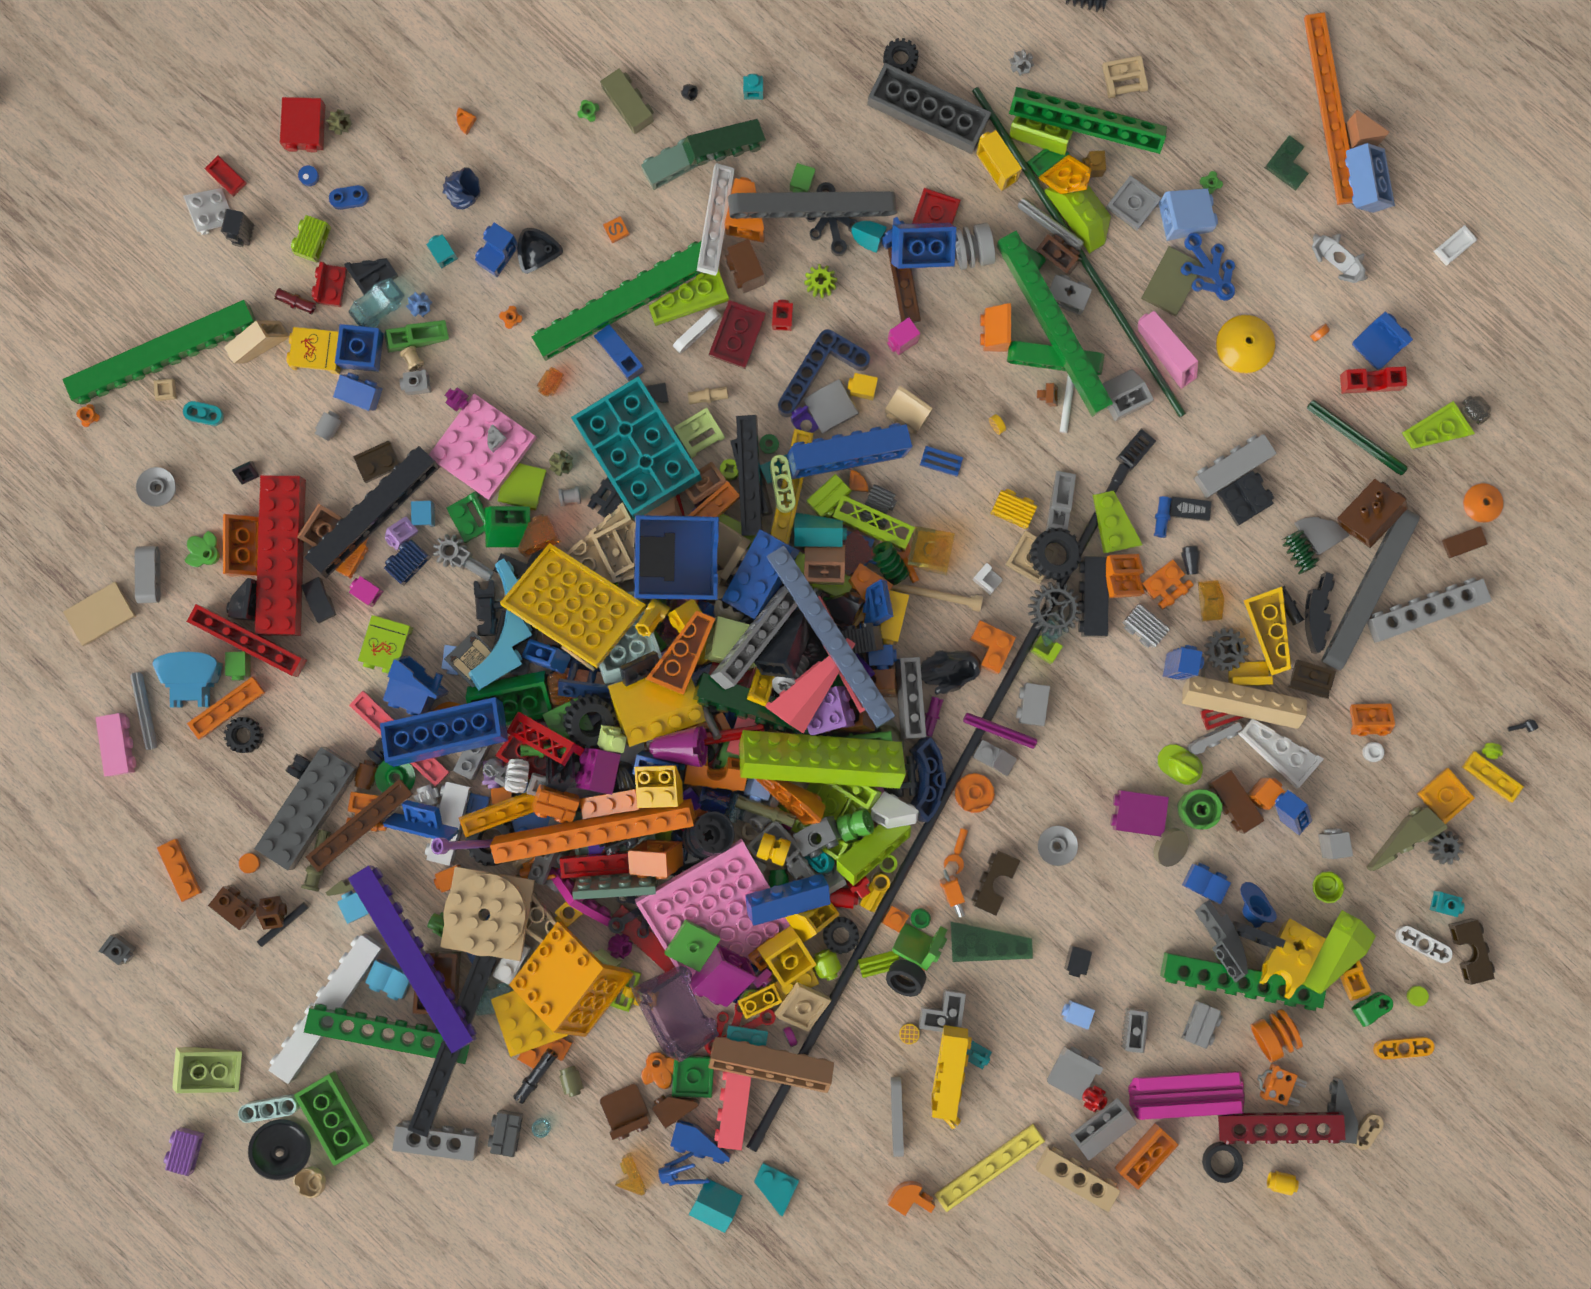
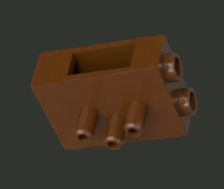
(1373, 512)

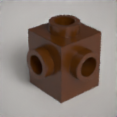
(271, 912)

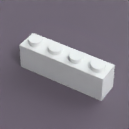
(453, 805)

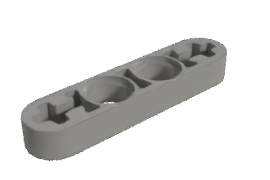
(897, 1117)

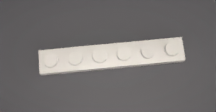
(715, 219)

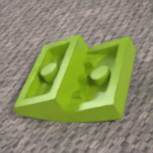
(523, 486)

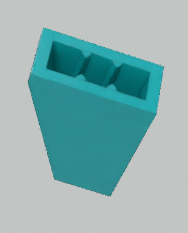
(818, 531)

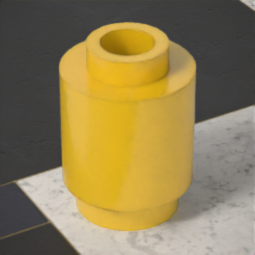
(1282, 1182)

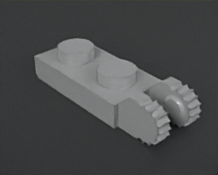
(1213, 738)

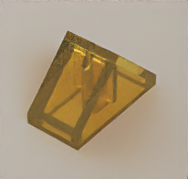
(1211, 600)

